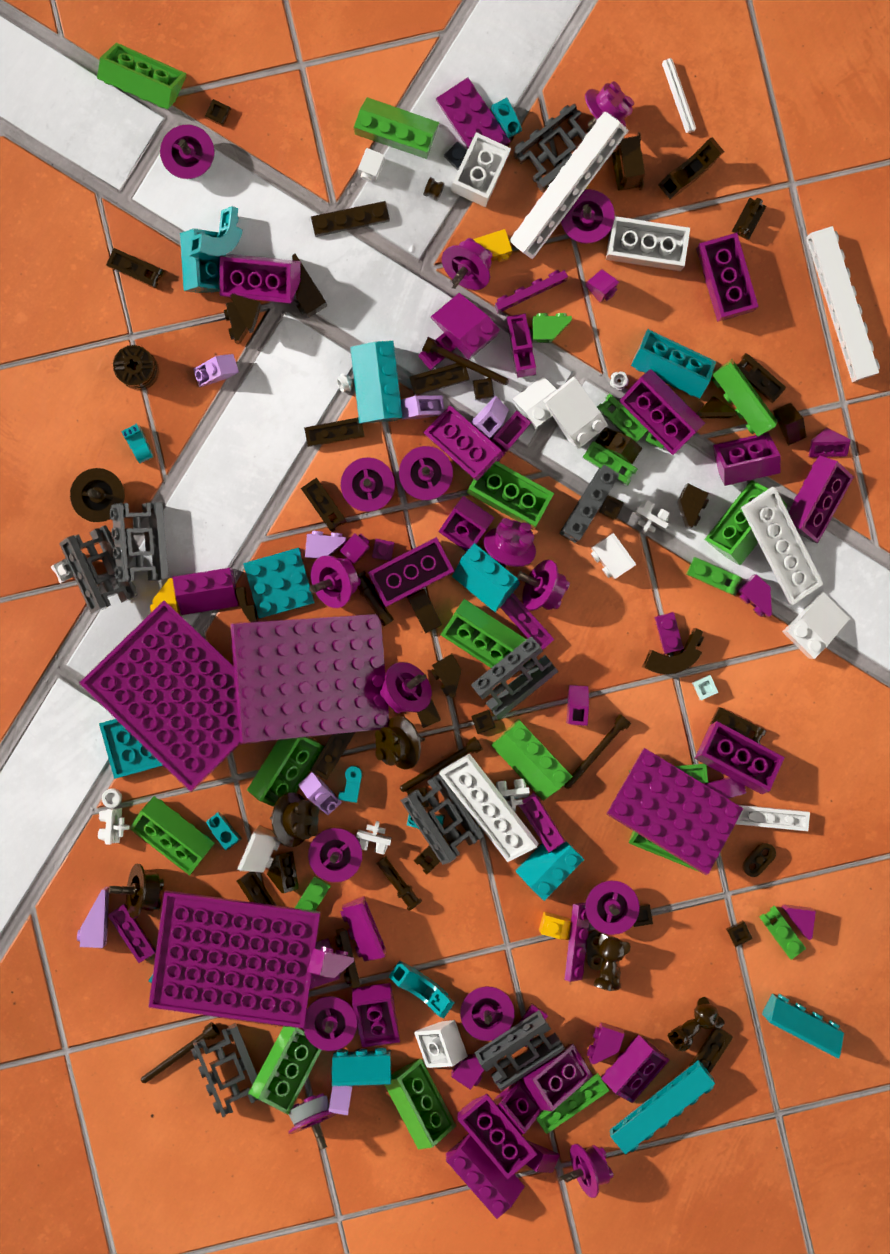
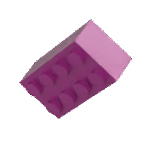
(727, 277)
(411, 572)
(739, 758)

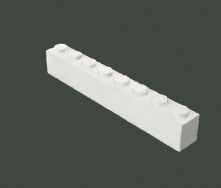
(568, 185)
(842, 304)

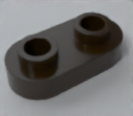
(761, 861)
(592, 950)

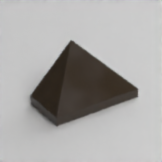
(716, 409)
(283, 872)

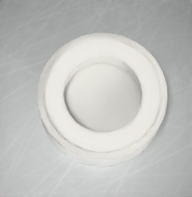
(111, 798)

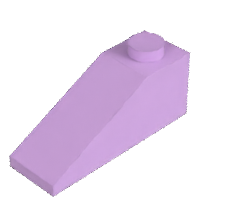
(94, 928)

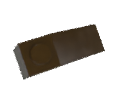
(307, 293)

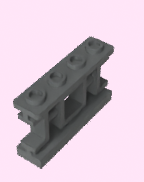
(547, 135)
(589, 504)
(154, 542)
(85, 572)
(521, 686)
(431, 827)
(514, 1040)
(242, 1064)

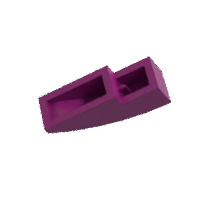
(521, 345)
(510, 432)

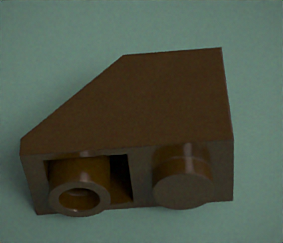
(238, 326)
(619, 444)
(690, 504)
(449, 674)

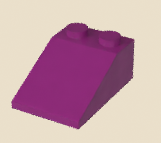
(465, 325)
(375, 1015)
(557, 1078)

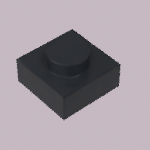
(456, 155)

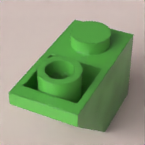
(547, 328)

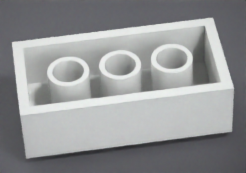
(648, 243)

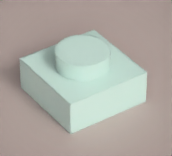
(705, 687)

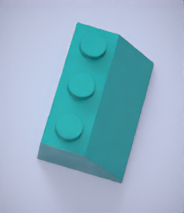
(198, 274)
(485, 578)
(547, 870)
(361, 1067)

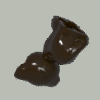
(611, 950)
(705, 1016)

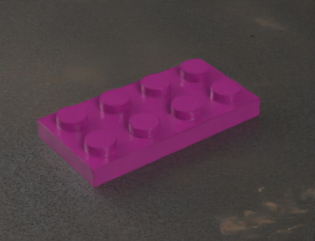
(470, 114)
(463, 443)

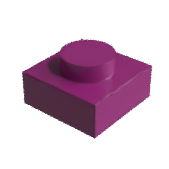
(383, 549)

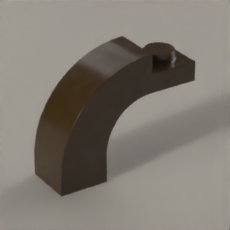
(692, 169)
(674, 664)

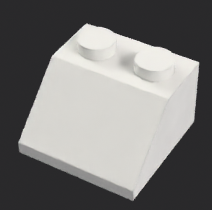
(532, 402)
(612, 556)
(441, 1044)

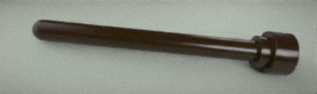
(431, 346)
(620, 724)
(472, 746)
(210, 1032)

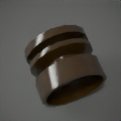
(146, 369)

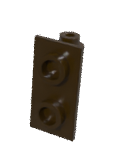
(749, 218)

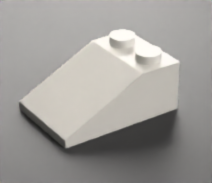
(480, 169)
(575, 413)
(816, 626)
(259, 851)

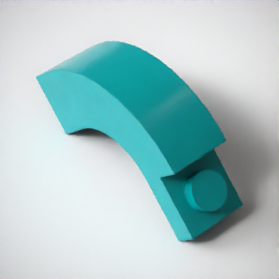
(208, 247)
(422, 987)

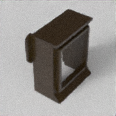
(632, 162)

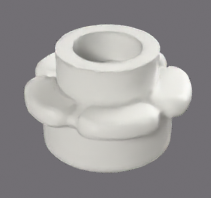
(619, 375)
(344, 383)

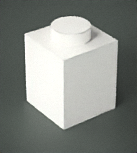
(371, 165)

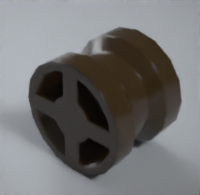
(433, 189)

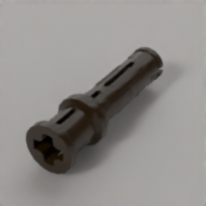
(367, 590)
(404, 890)

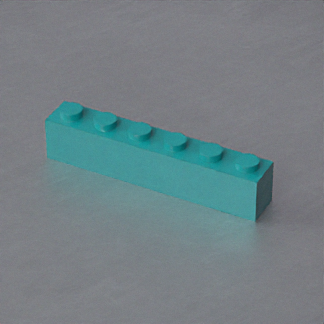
(662, 1107)

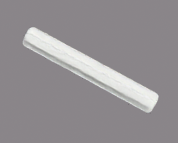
(679, 96)

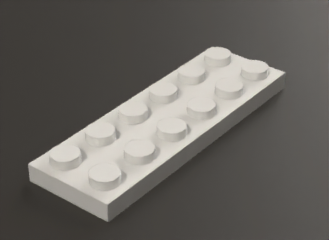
(782, 545)
(488, 808)

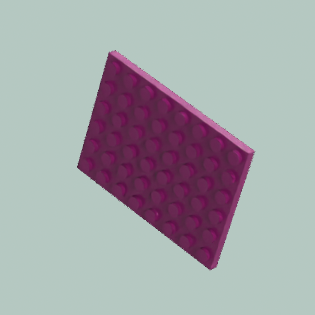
(309, 677)
(171, 694)
(233, 959)

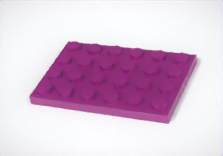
(675, 811)

